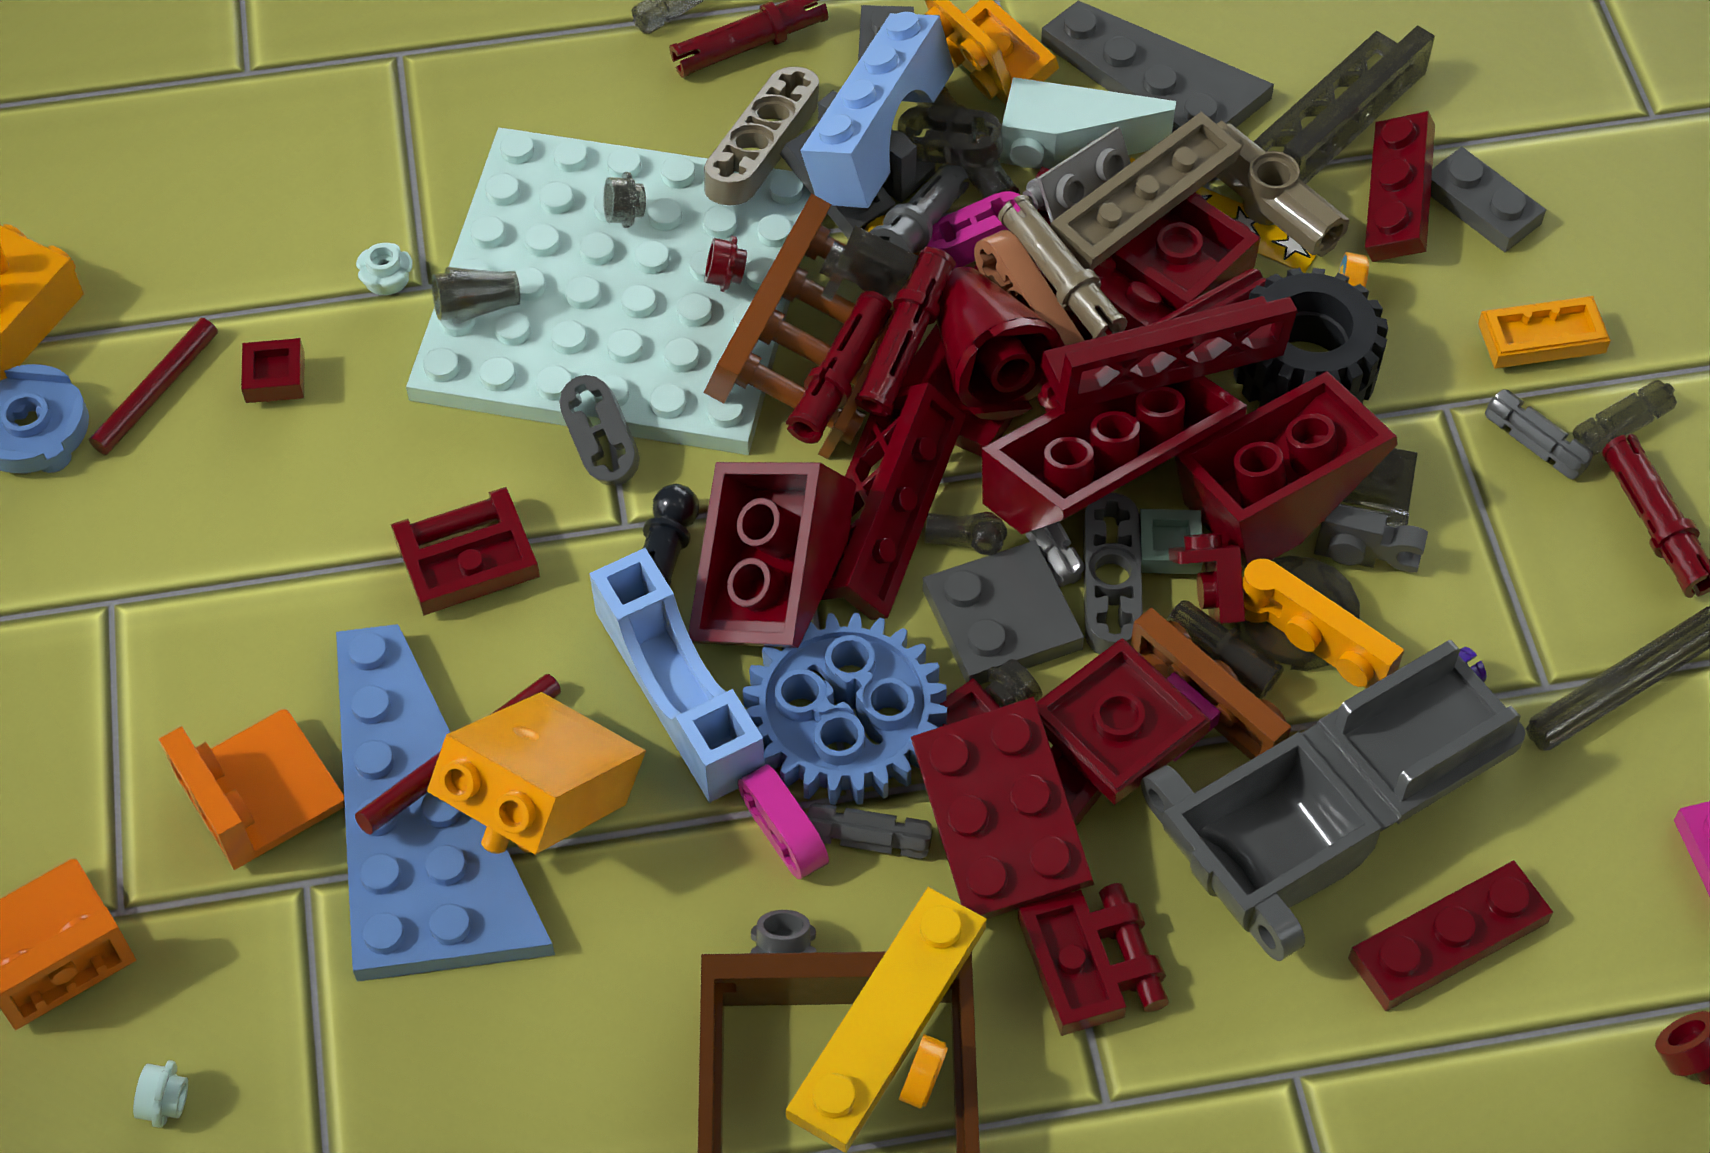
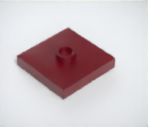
(1120, 720)

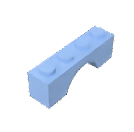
(851, 142)
(699, 716)

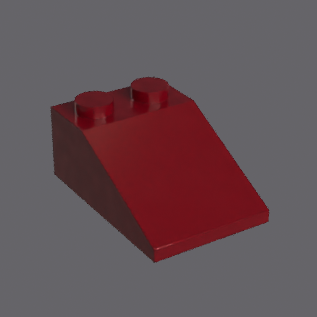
(1283, 467)
(768, 551)

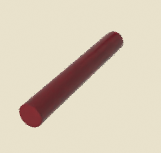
(153, 386)

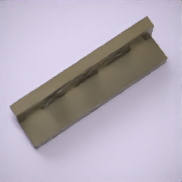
(1145, 190)

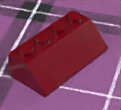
(1090, 451)

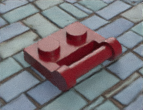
(468, 563)

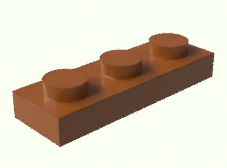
(1244, 719)

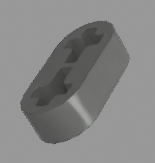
(586, 435)

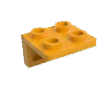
(992, 46)

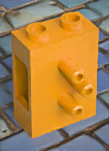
(35, 294)
(535, 773)

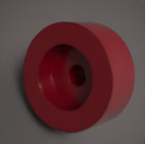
(1686, 1046)

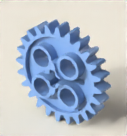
(887, 679)

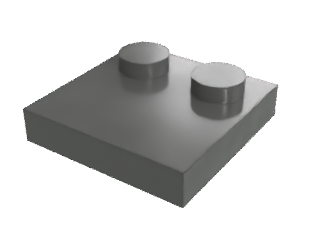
(1002, 612)

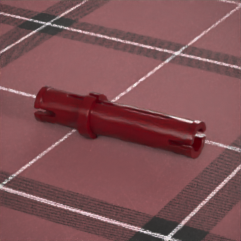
(770, 24)
(915, 310)
(830, 383)
(1670, 532)

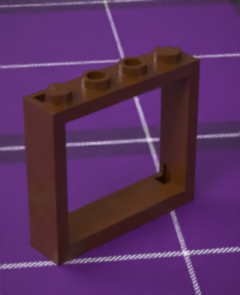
(816, 980)

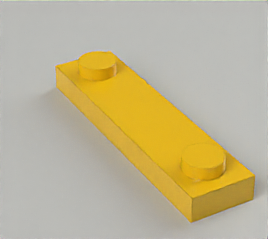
(886, 1020)

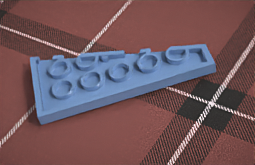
(421, 882)

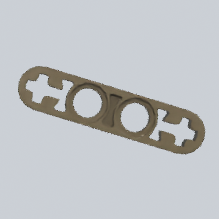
(753, 131)

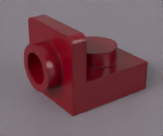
(1222, 584)

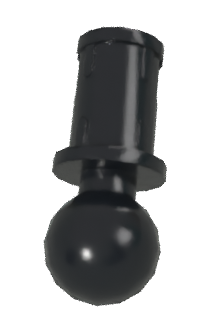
(666, 534)

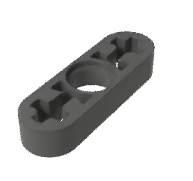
(1124, 553)

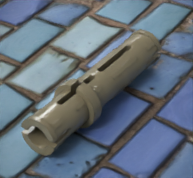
(1076, 287)

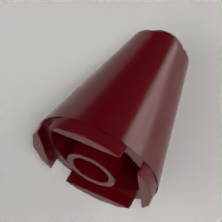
(992, 345)

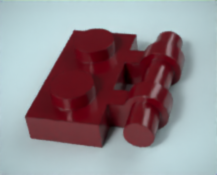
(1073, 962)

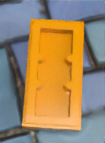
(1544, 332)

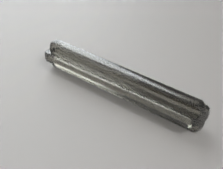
(1621, 682)

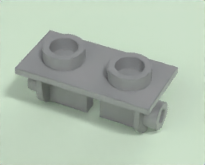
(1079, 174)

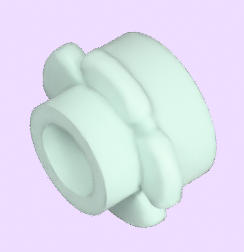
(384, 268)
(160, 1094)

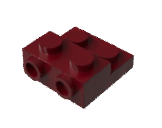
(1189, 252)

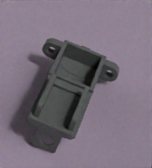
(1325, 794)

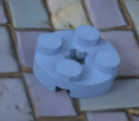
(60, 420)

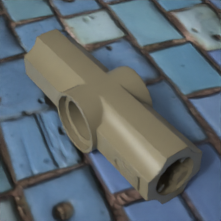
(1279, 198)

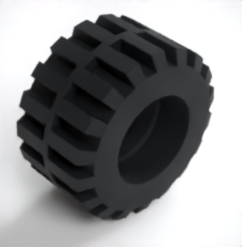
(1327, 315)

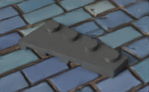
(1149, 65)

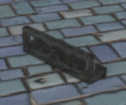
(1356, 108)

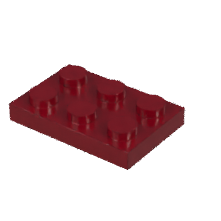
(1002, 810)

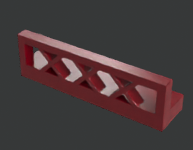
(1169, 351)
(894, 495)

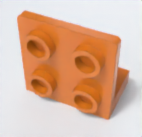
(255, 785)
(55, 943)

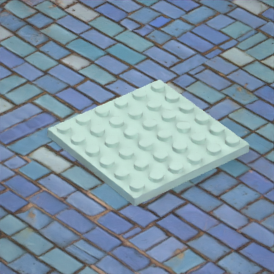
(606, 294)

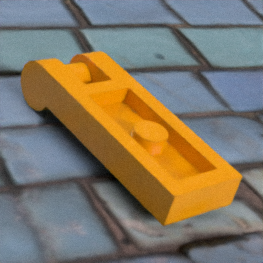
(1318, 624)

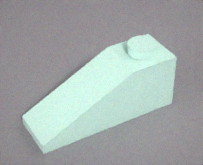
(1054, 121)

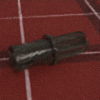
(1251, 667)

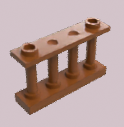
(766, 324)

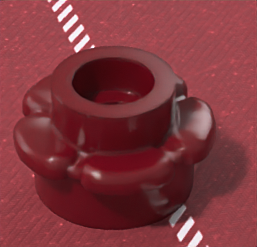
(725, 263)

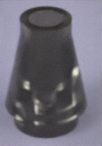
(470, 293)

